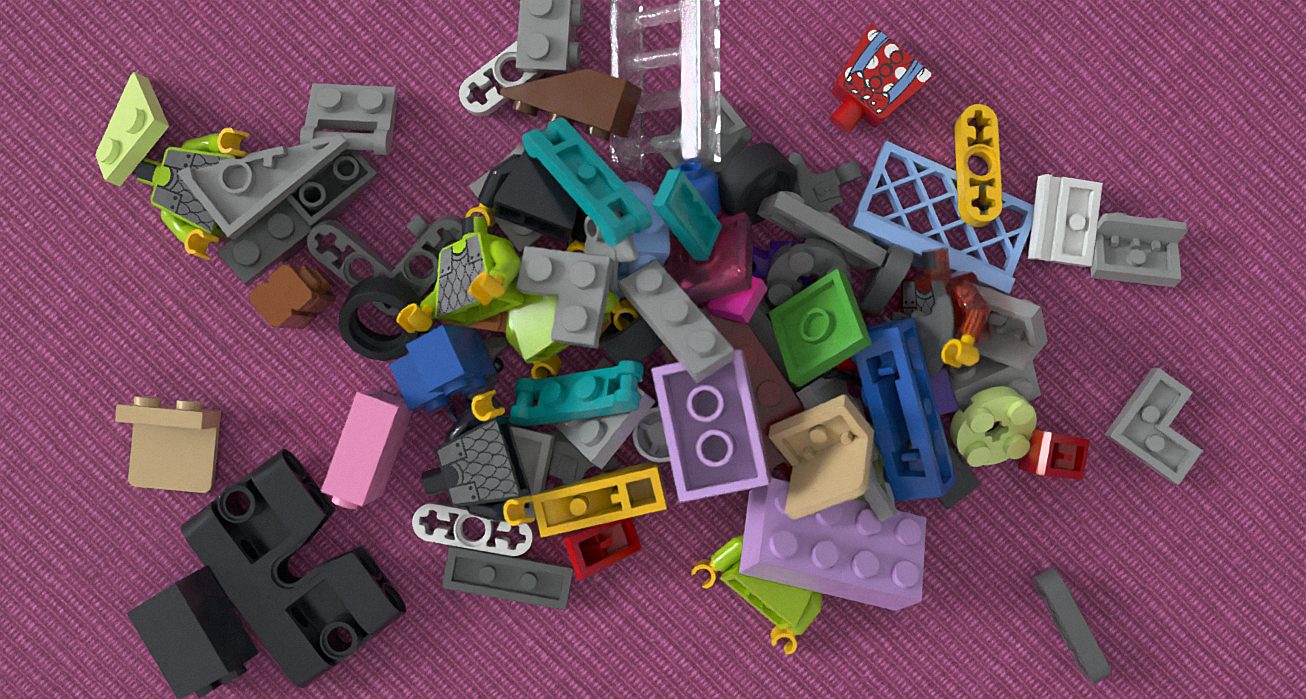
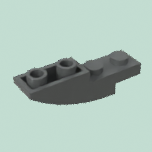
(288, 224)

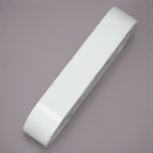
(481, 80)
(440, 534)

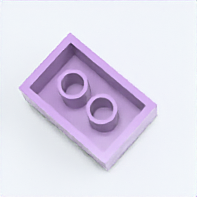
(712, 430)

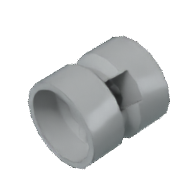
(650, 436)

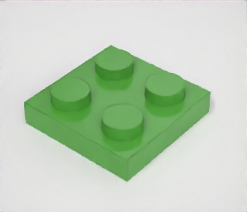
(819, 328)

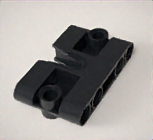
(250, 563)

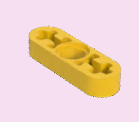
(988, 149)

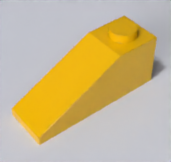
(601, 499)

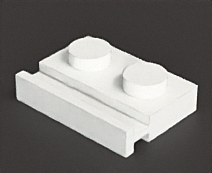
(1065, 220)

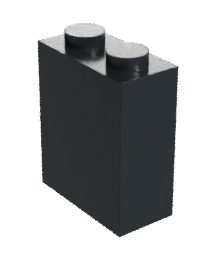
(194, 635)

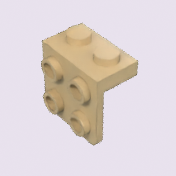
(171, 444)
(828, 455)

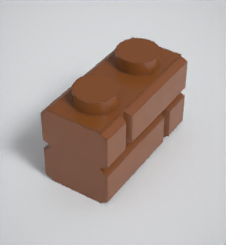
(293, 296)

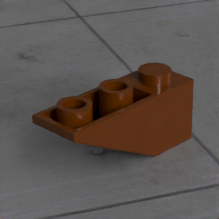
(583, 97)

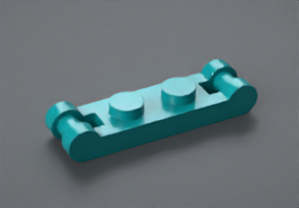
(588, 180)
(578, 395)

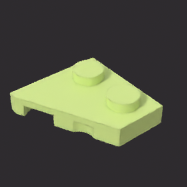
(131, 131)

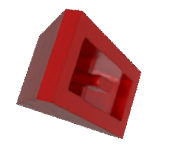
(1056, 455)
(601, 546)

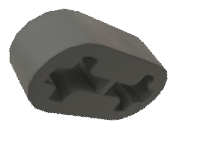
(884, 280)

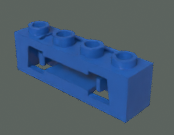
(904, 411)

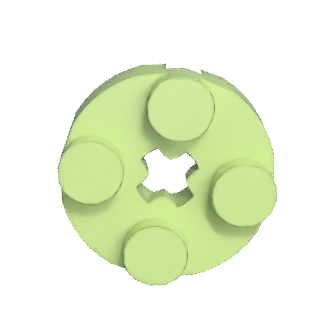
(1007, 440)

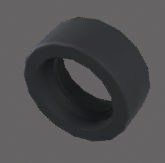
(752, 177)
(365, 341)
(630, 343)

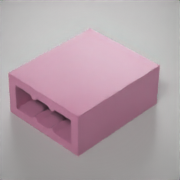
(367, 448)

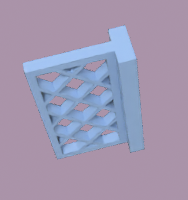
(888, 232)

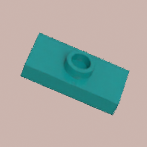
(687, 214)

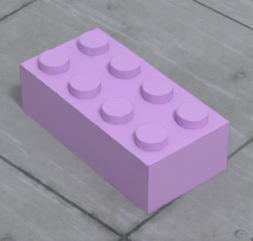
(835, 551)

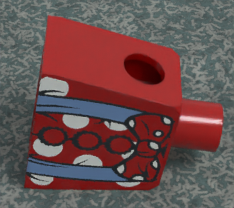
(875, 81)

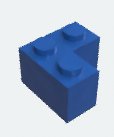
(442, 366)

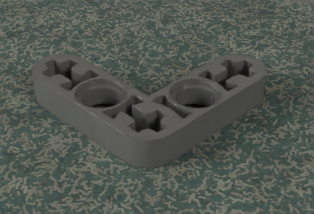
(401, 271)

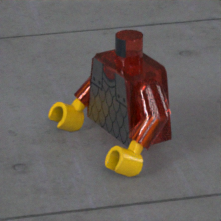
(968, 304)

